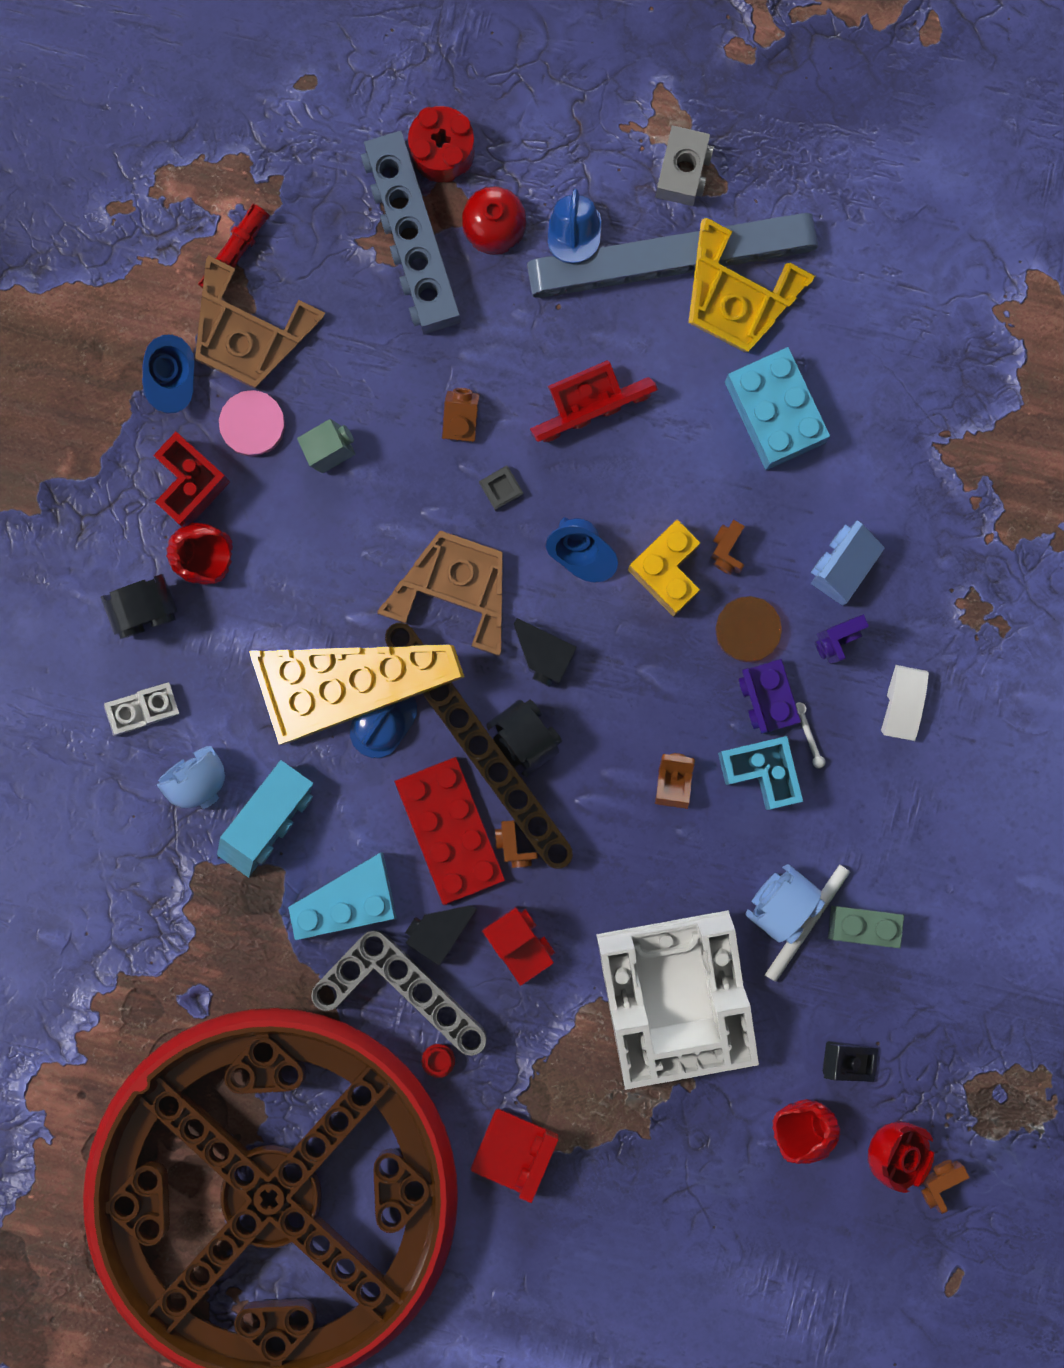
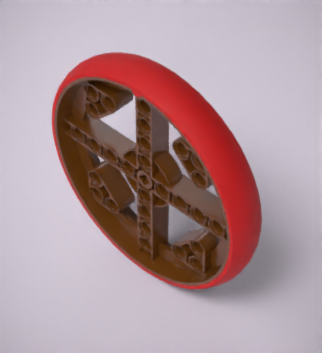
(117, 1235)

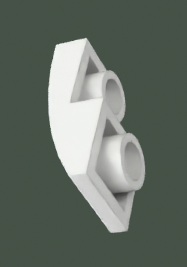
(906, 703)
(141, 709)

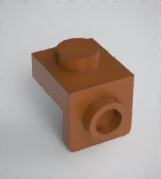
(460, 415)
(726, 539)
(674, 780)
(507, 840)
(944, 1177)

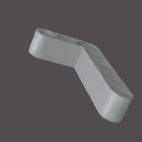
(405, 986)

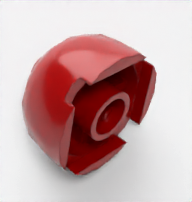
(494, 220)
(900, 1155)

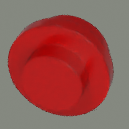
(438, 1060)

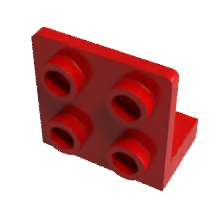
(515, 1153)

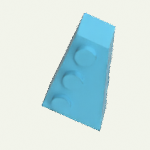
(265, 819)
(347, 902)

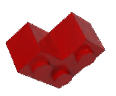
(196, 481)
(518, 944)

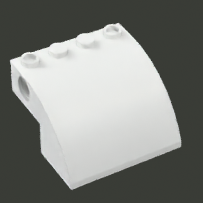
(677, 999)

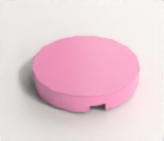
(252, 423)

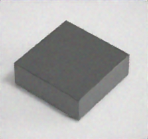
(501, 488)

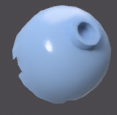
(194, 781)

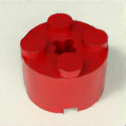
(431, 128)

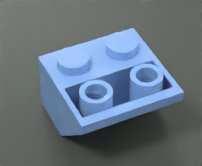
(848, 564)

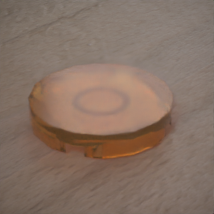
(748, 629)

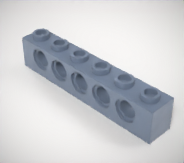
(392, 152)

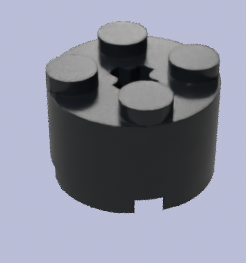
(138, 605)
(524, 736)

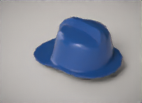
(574, 229)
(168, 373)
(581, 550)
(383, 729)

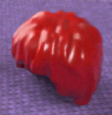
(200, 553)
(805, 1131)

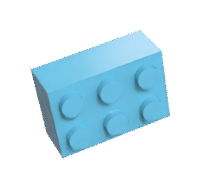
(777, 408)

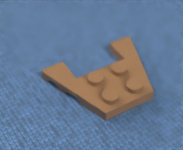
(239, 341)
(460, 575)

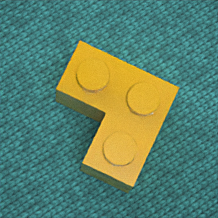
(659, 569)

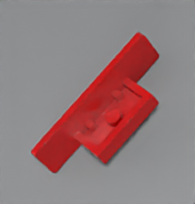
(588, 396)

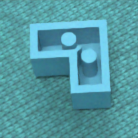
(771, 764)

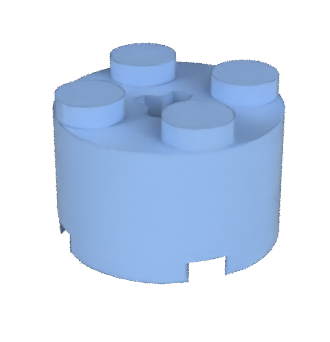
(785, 905)

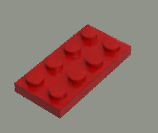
(449, 830)

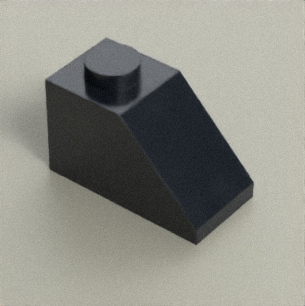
(543, 653)
(438, 931)

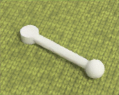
(818, 761)

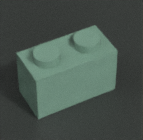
(865, 926)

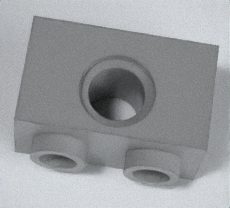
(689, 147)

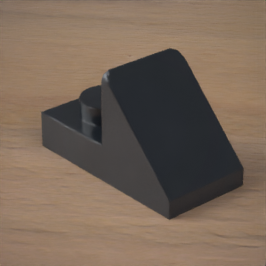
(849, 1062)

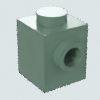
(327, 445)

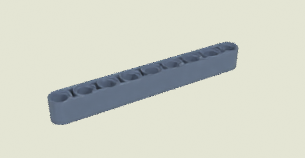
(671, 256)

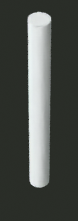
(789, 950)

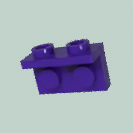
(832, 638)
(770, 696)

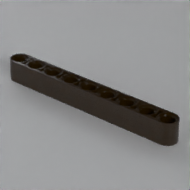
(490, 757)

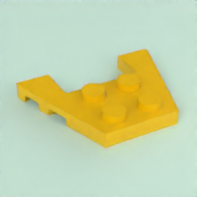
(731, 304)

